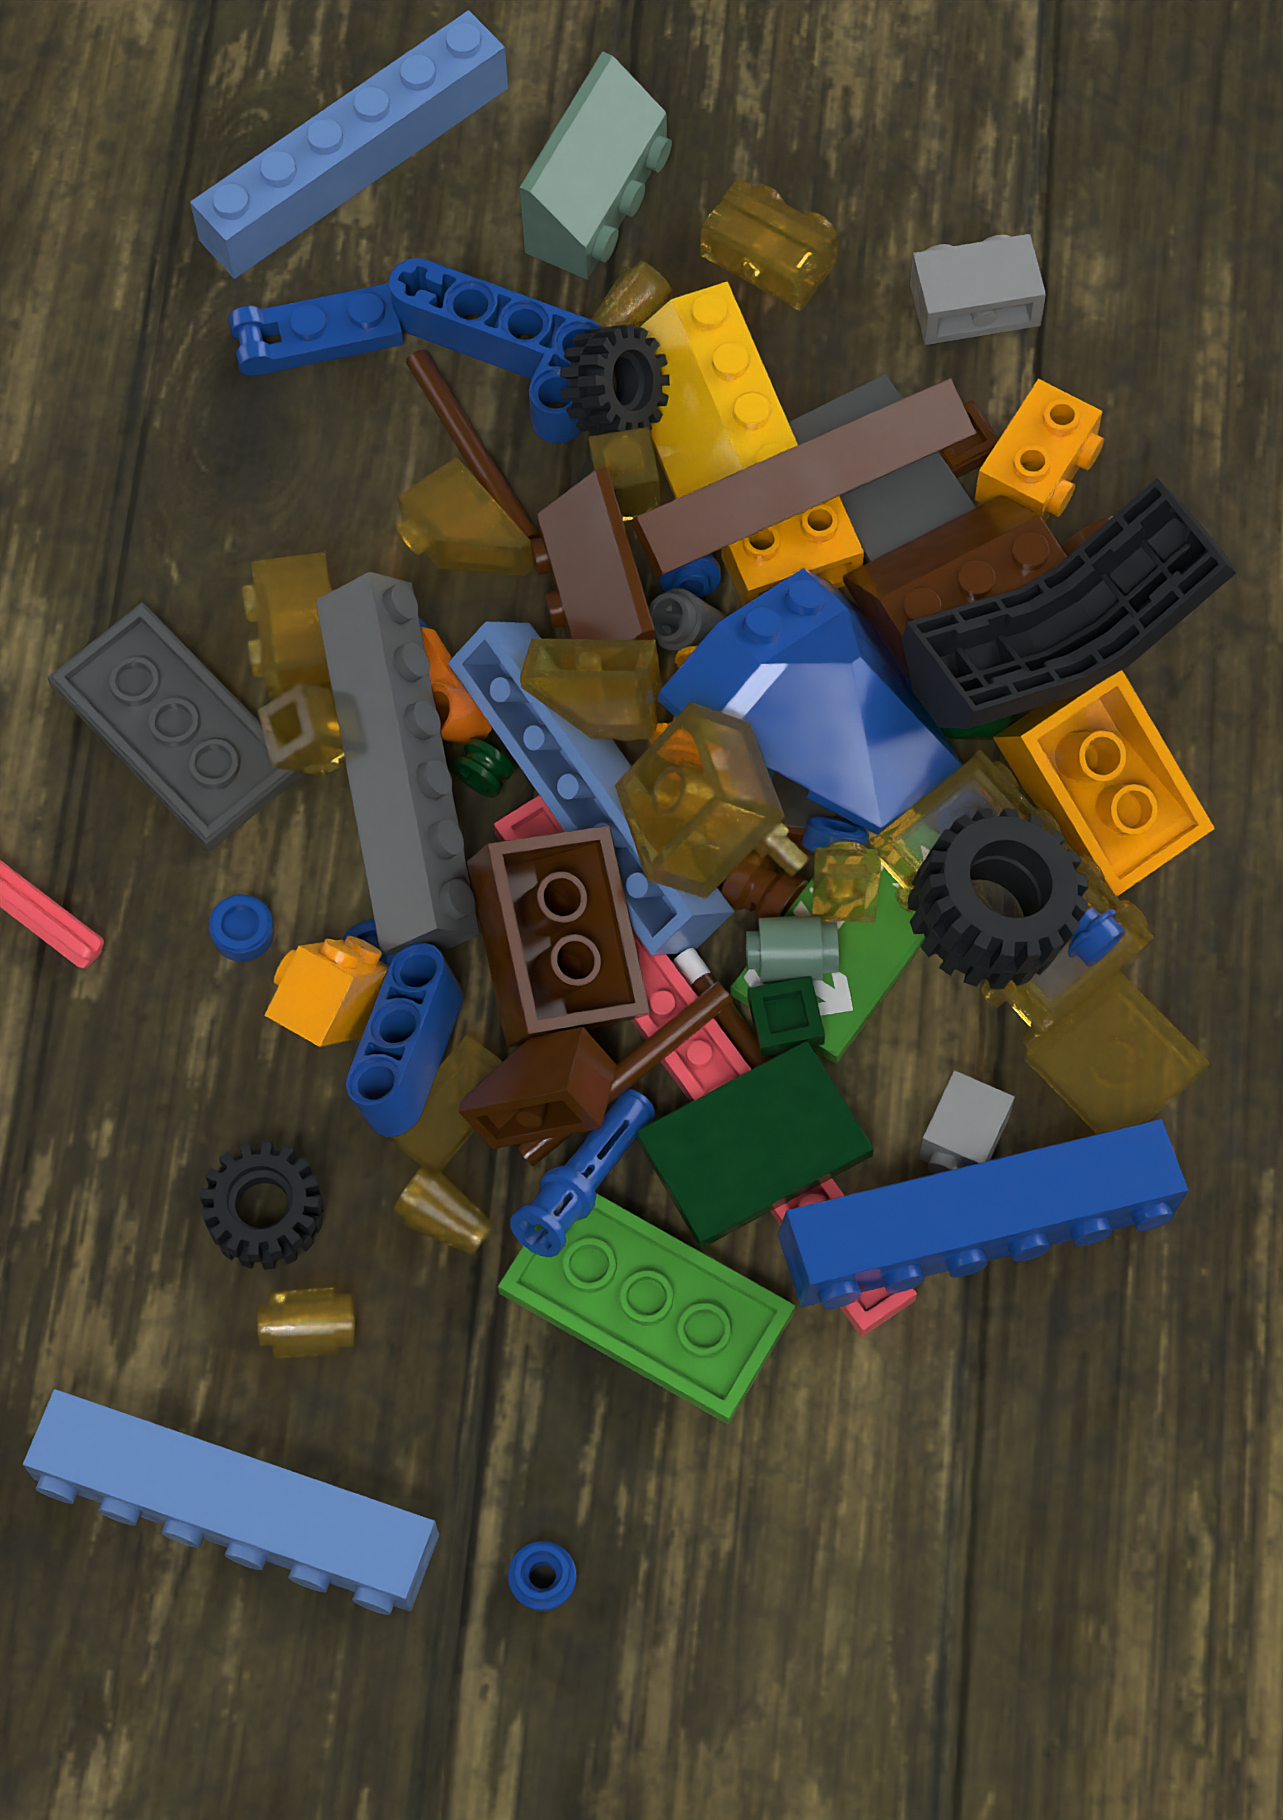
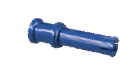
(552, 1205)

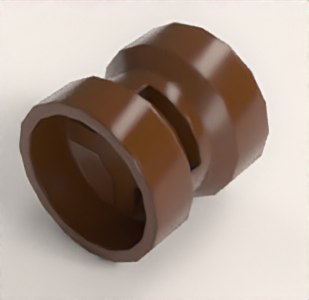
(760, 887)

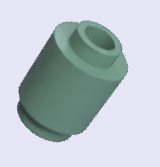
(793, 948)

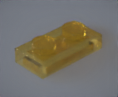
(846, 882)

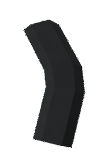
(1070, 623)

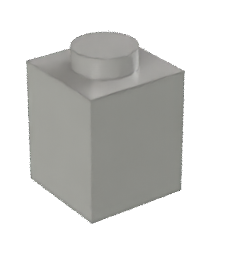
(965, 1124)

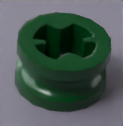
(482, 767)

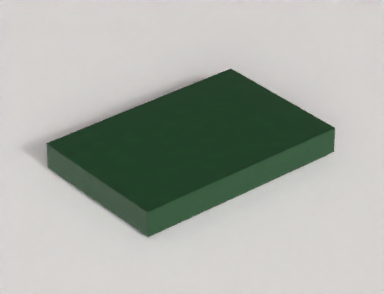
(754, 1144)

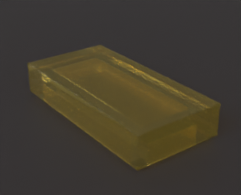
(441, 1127)

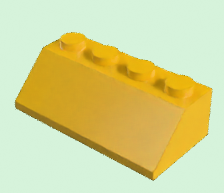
(719, 394)

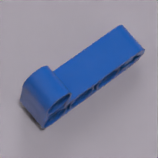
(433, 305)

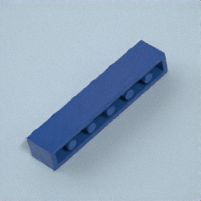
(982, 1214)

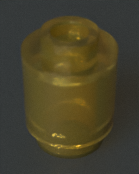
(307, 1322)

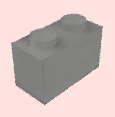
(977, 288)

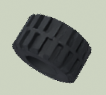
(1023, 862)

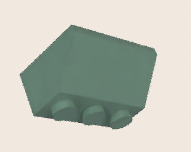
(593, 170)

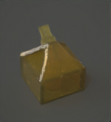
(704, 803)

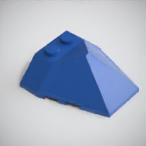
(820, 701)

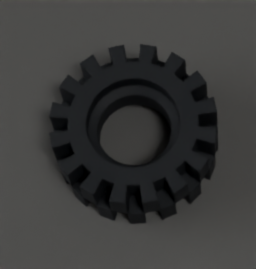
(592, 384)
(254, 1168)

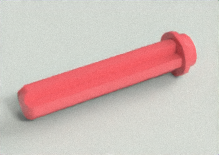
(48, 919)

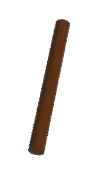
(467, 439)
(648, 1056)

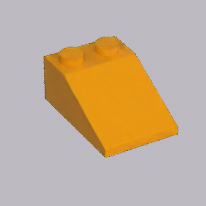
(1106, 780)

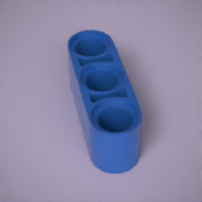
(414, 1003)

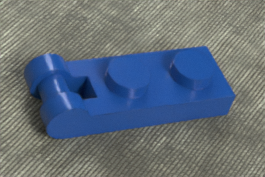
(315, 330)

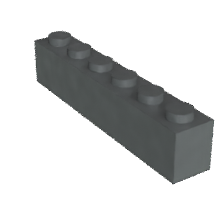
(396, 765)

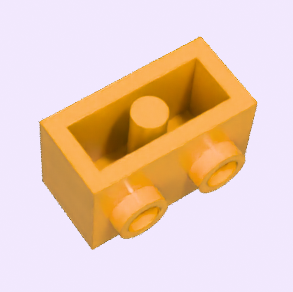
(1042, 451)
(813, 540)
(328, 990)

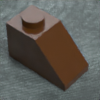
(543, 1091)

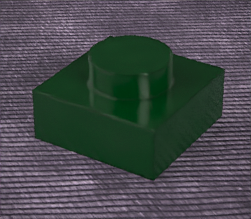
(785, 1015)

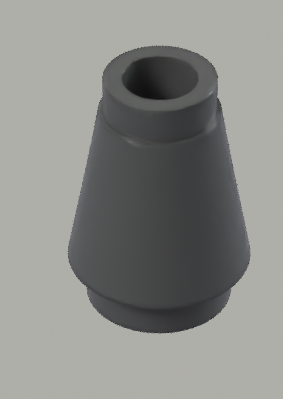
(682, 619)

